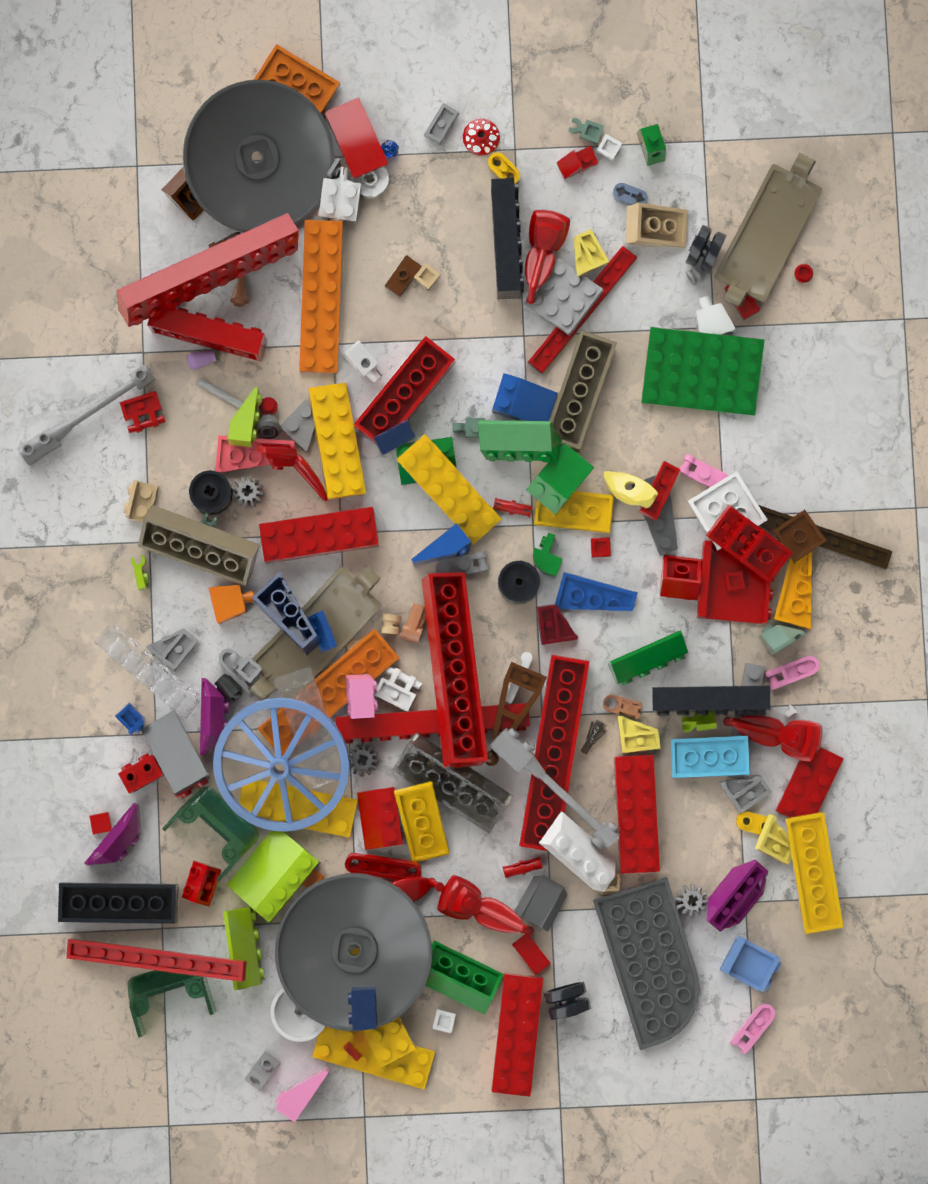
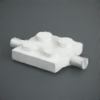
(340, 198)

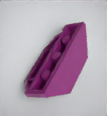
(212, 716)
(119, 839)
(736, 895)

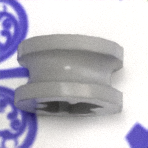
(694, 276)

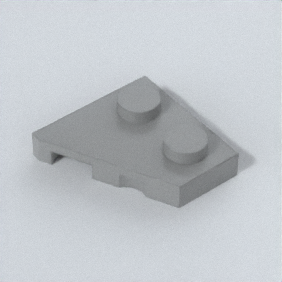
(300, 425)
(174, 648)
(745, 791)

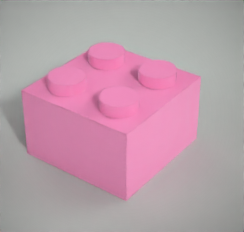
(360, 696)

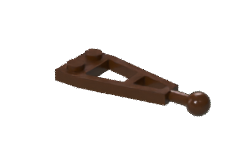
(526, 679)

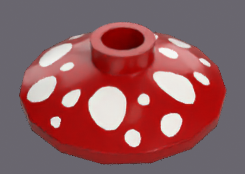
(483, 145)

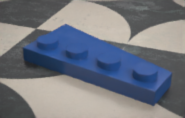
(588, 594)

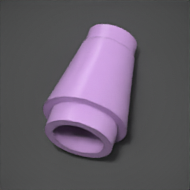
(200, 359)

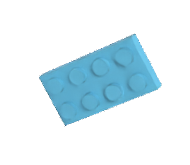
(710, 757)

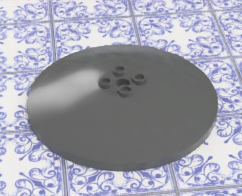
(263, 119)
(316, 940)

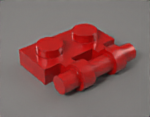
(139, 407)

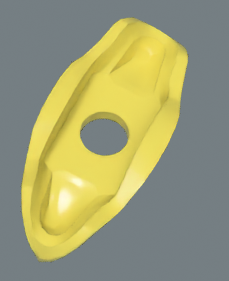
(642, 494)

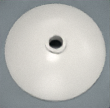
(291, 1023)

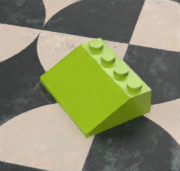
(273, 874)
(242, 944)

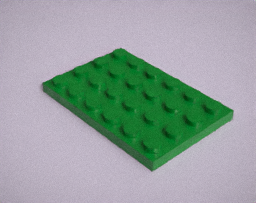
(702, 371)

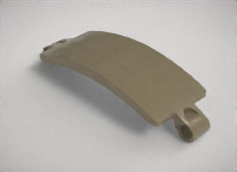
(768, 231)
(347, 610)

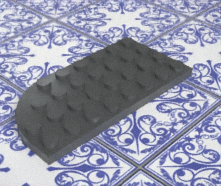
(650, 959)

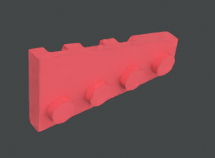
(236, 458)

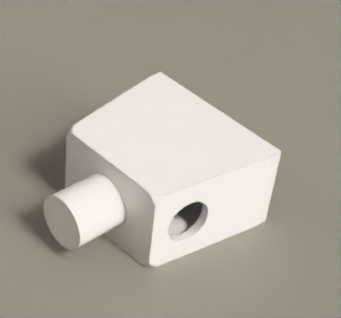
(713, 318)
(356, 354)

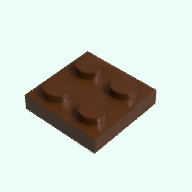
(799, 535)

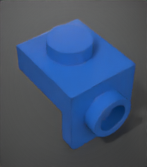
(131, 718)

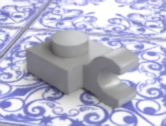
(247, 668)

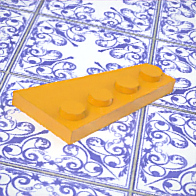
(795, 595)

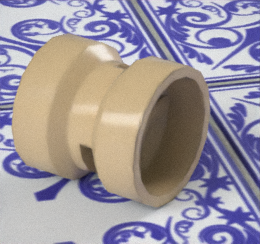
(390, 624)

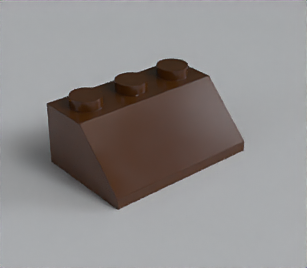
(180, 194)

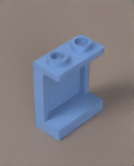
(750, 964)

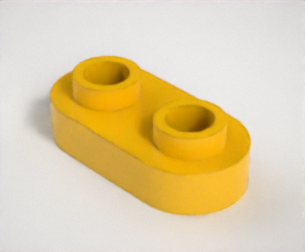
(505, 168)
(755, 823)

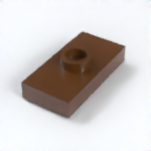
(403, 276)

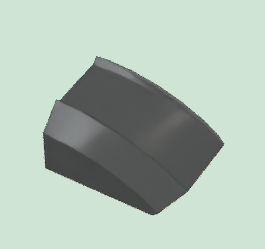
(541, 901)

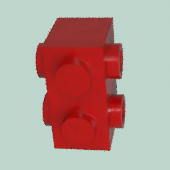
(142, 776)
(201, 883)

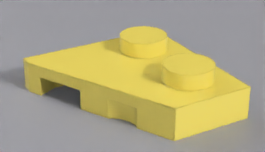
(588, 253)
(637, 736)
(774, 841)

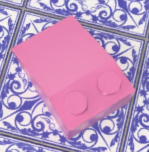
(297, 1097)

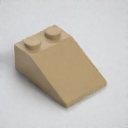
(656, 226)

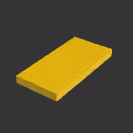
(581, 512)
(422, 822)

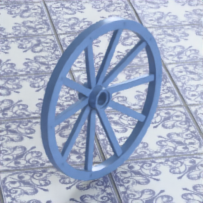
(252, 818)

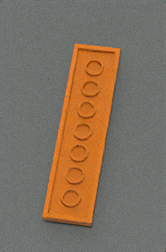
(321, 296)
(368, 656)

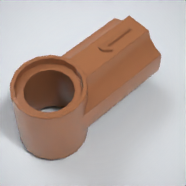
(413, 628)

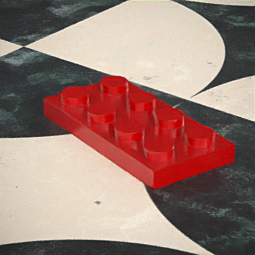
(809, 785)

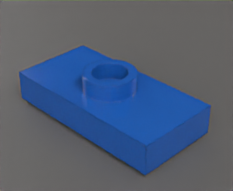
(323, 631)

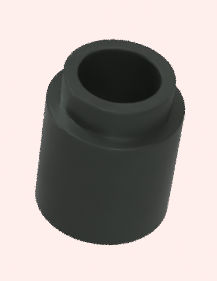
(228, 687)

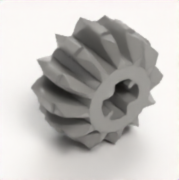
(244, 487)
(685, 897)

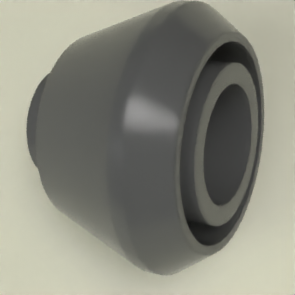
(268, 427)

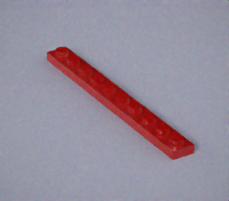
(157, 959)

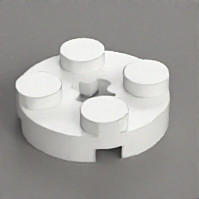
(375, 188)

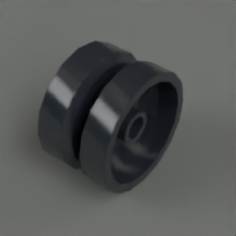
(704, 248)
(203, 484)
(518, 594)
(568, 1004)

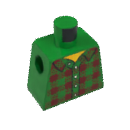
(651, 143)

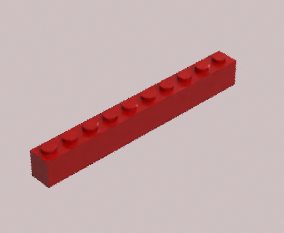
(423, 722)

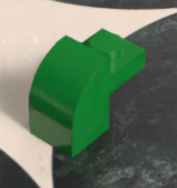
(543, 560)

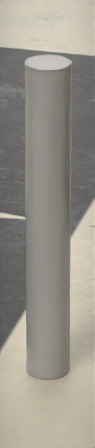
(220, 393)

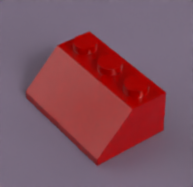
(379, 818)

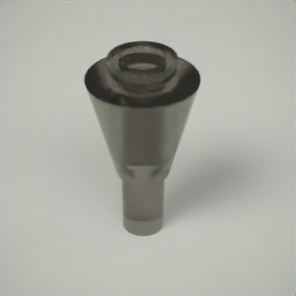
(596, 731)

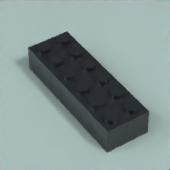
(506, 243)
(711, 699)
(118, 903)

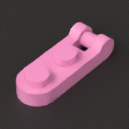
(703, 473)
(793, 671)
(754, 1027)

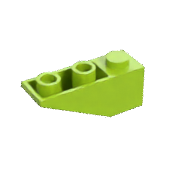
(243, 422)

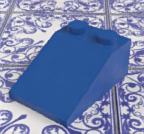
(523, 400)
(448, 545)

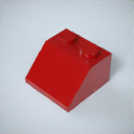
(680, 577)

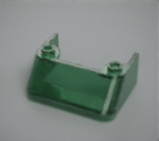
(221, 818)
(157, 982)

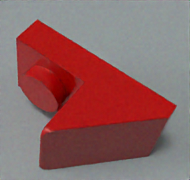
(577, 162)

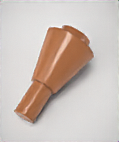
(239, 296)

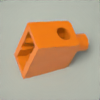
(229, 602)

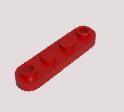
(382, 866)

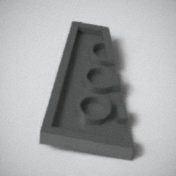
(663, 528)

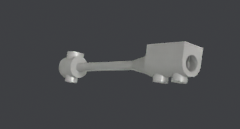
(50, 438)
(521, 756)

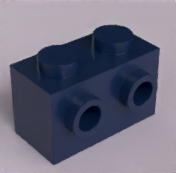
(363, 1008)

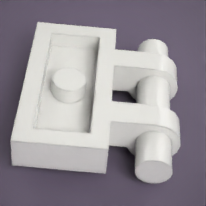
(395, 694)

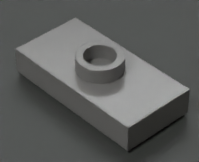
(441, 124)

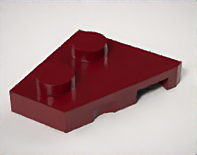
(553, 625)

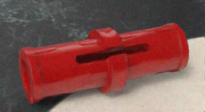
(512, 507)
(522, 867)

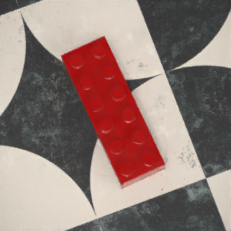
(210, 333)
(406, 389)
(319, 535)
(636, 814)
(517, 1034)

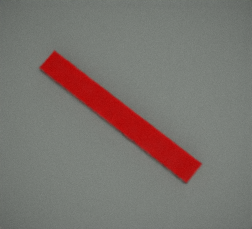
(606, 280)

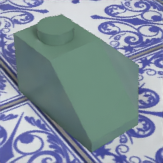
(779, 637)

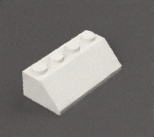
(579, 854)

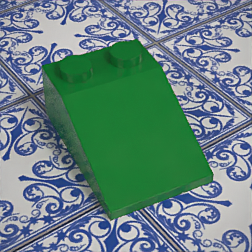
(560, 479)

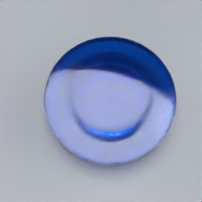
(390, 148)

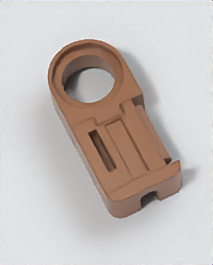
(624, 706)

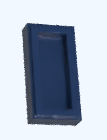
(394, 437)

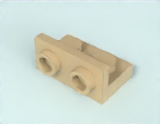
(141, 498)

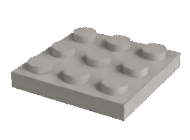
(565, 297)

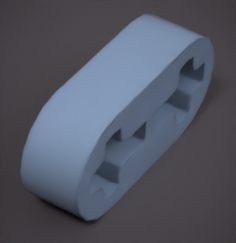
(631, 191)

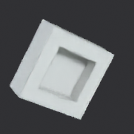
(609, 147)
(444, 1021)

